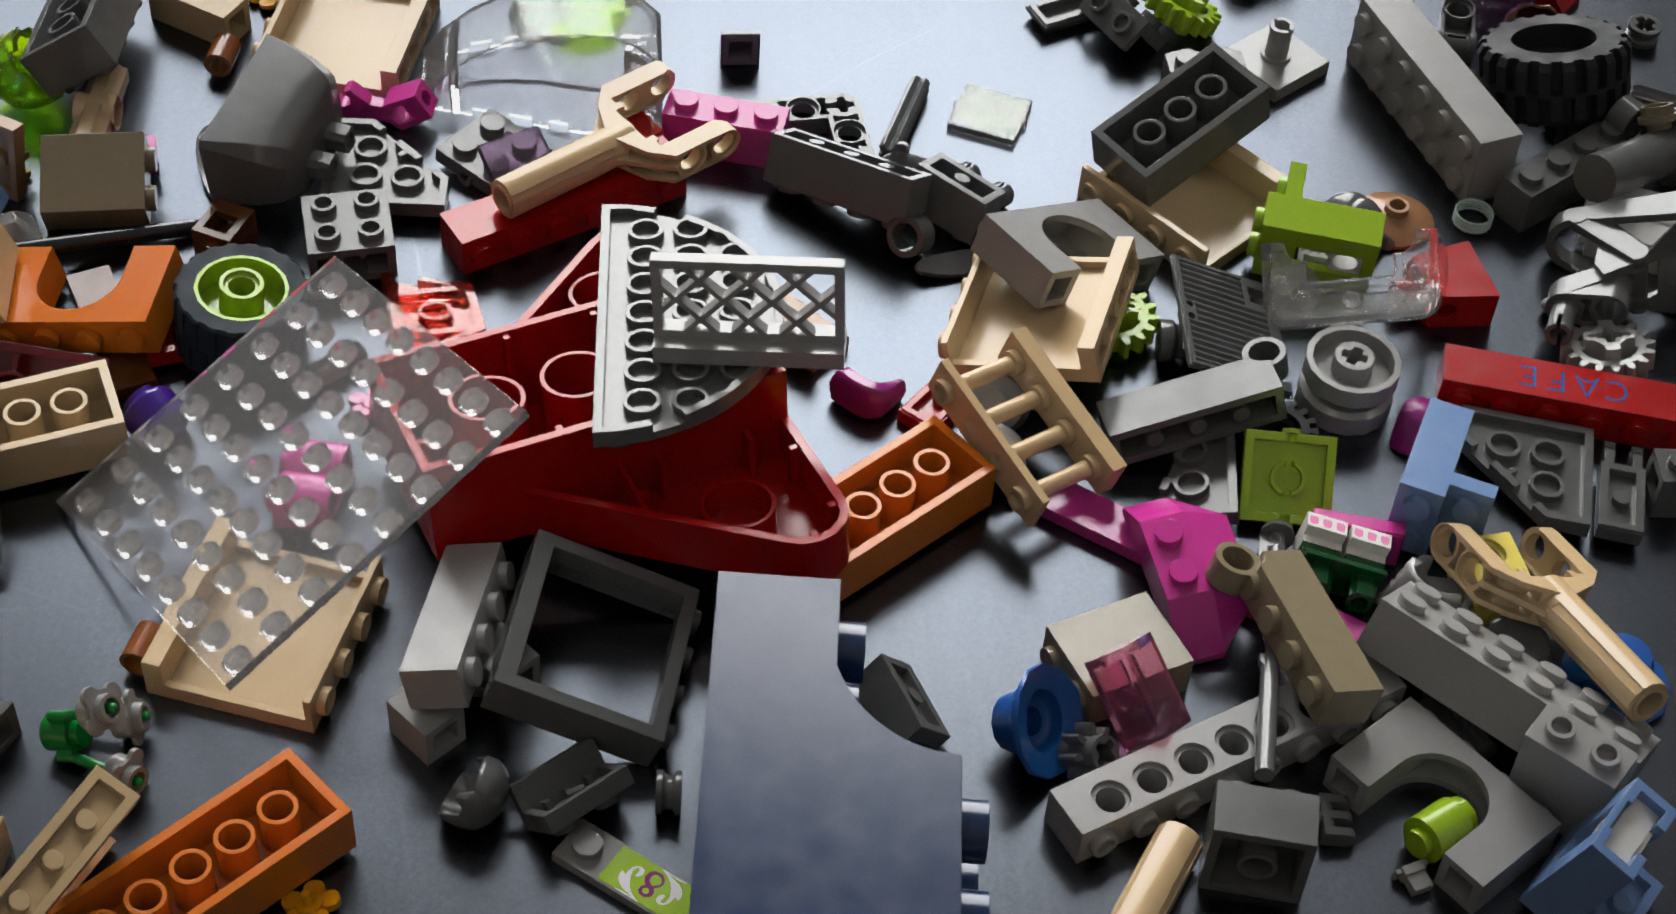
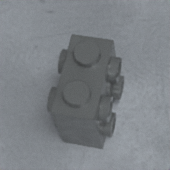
(352, 228)

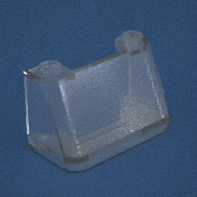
(1300, 301)

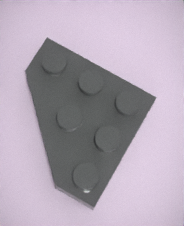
(385, 163)
(1537, 465)

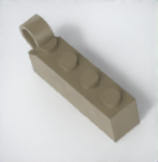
(1301, 630)

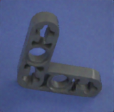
(840, 118)

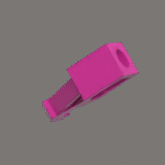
(403, 106)

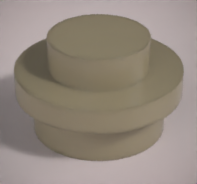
(1657, 116)

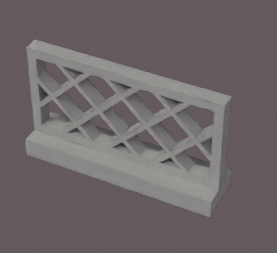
(749, 338)

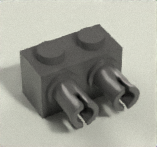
(961, 196)

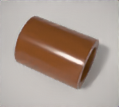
(222, 54)
(138, 645)

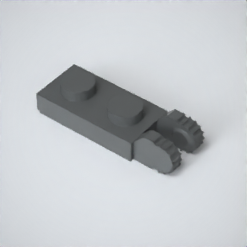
(1620, 496)

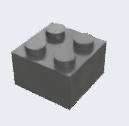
(1259, 841)

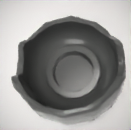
(477, 797)

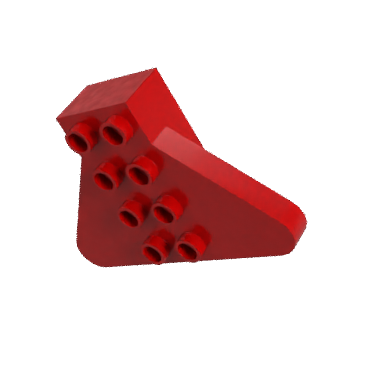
(710, 498)

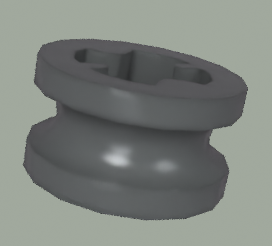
(1643, 31)
(668, 792)

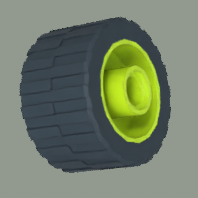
(225, 296)

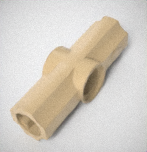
(100, 105)

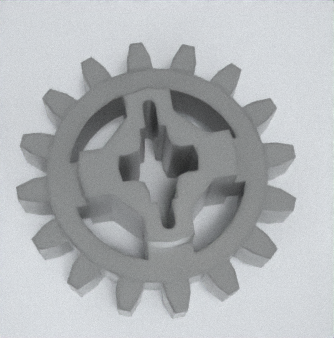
(1610, 349)

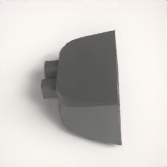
(275, 129)

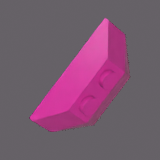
(1174, 551)

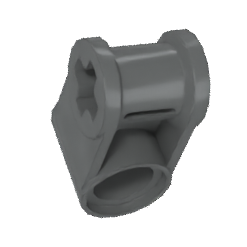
(1457, 27)

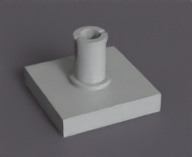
(1281, 58)

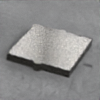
(989, 114)

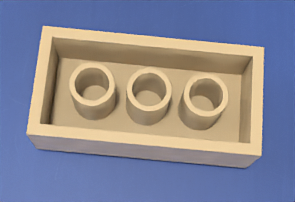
(58, 423)

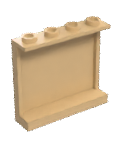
(356, 38)
(1202, 217)
(1072, 334)
(295, 680)

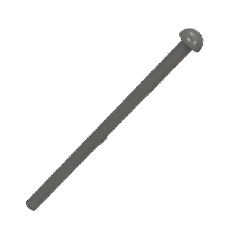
(1272, 536)

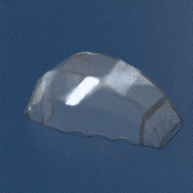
(541, 58)

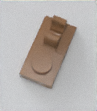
(12, 158)

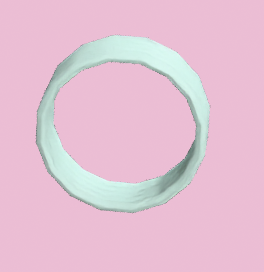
(1483, 227)

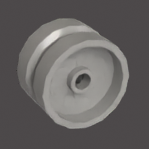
(1348, 379)

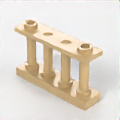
(1057, 405)
(67, 846)

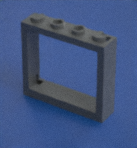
(570, 715)

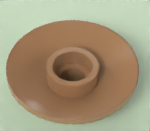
(1402, 217)

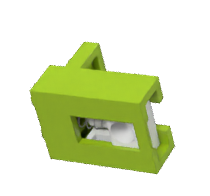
(1328, 236)

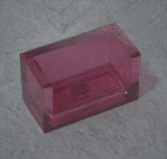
(1138, 692)

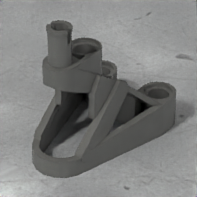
(1618, 275)

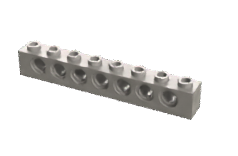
(1186, 767)

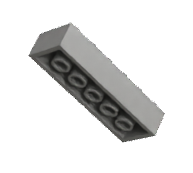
(1433, 97)
(1485, 673)

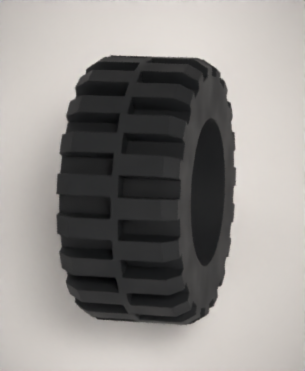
(1555, 68)

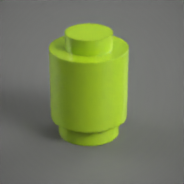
(1439, 827)

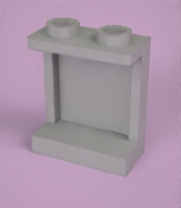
(1569, 765)

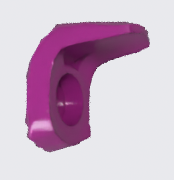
(863, 396)
(1408, 424)

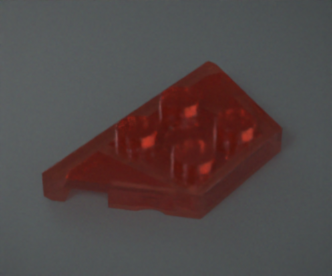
(440, 307)

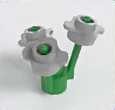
(93, 714)

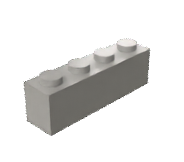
(457, 626)

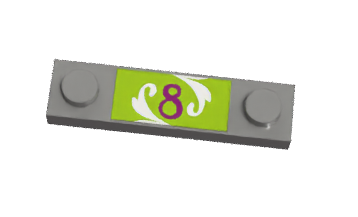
(622, 871)

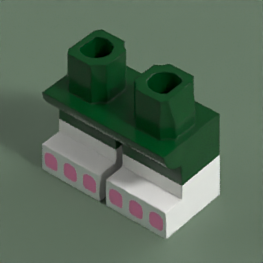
(1345, 562)

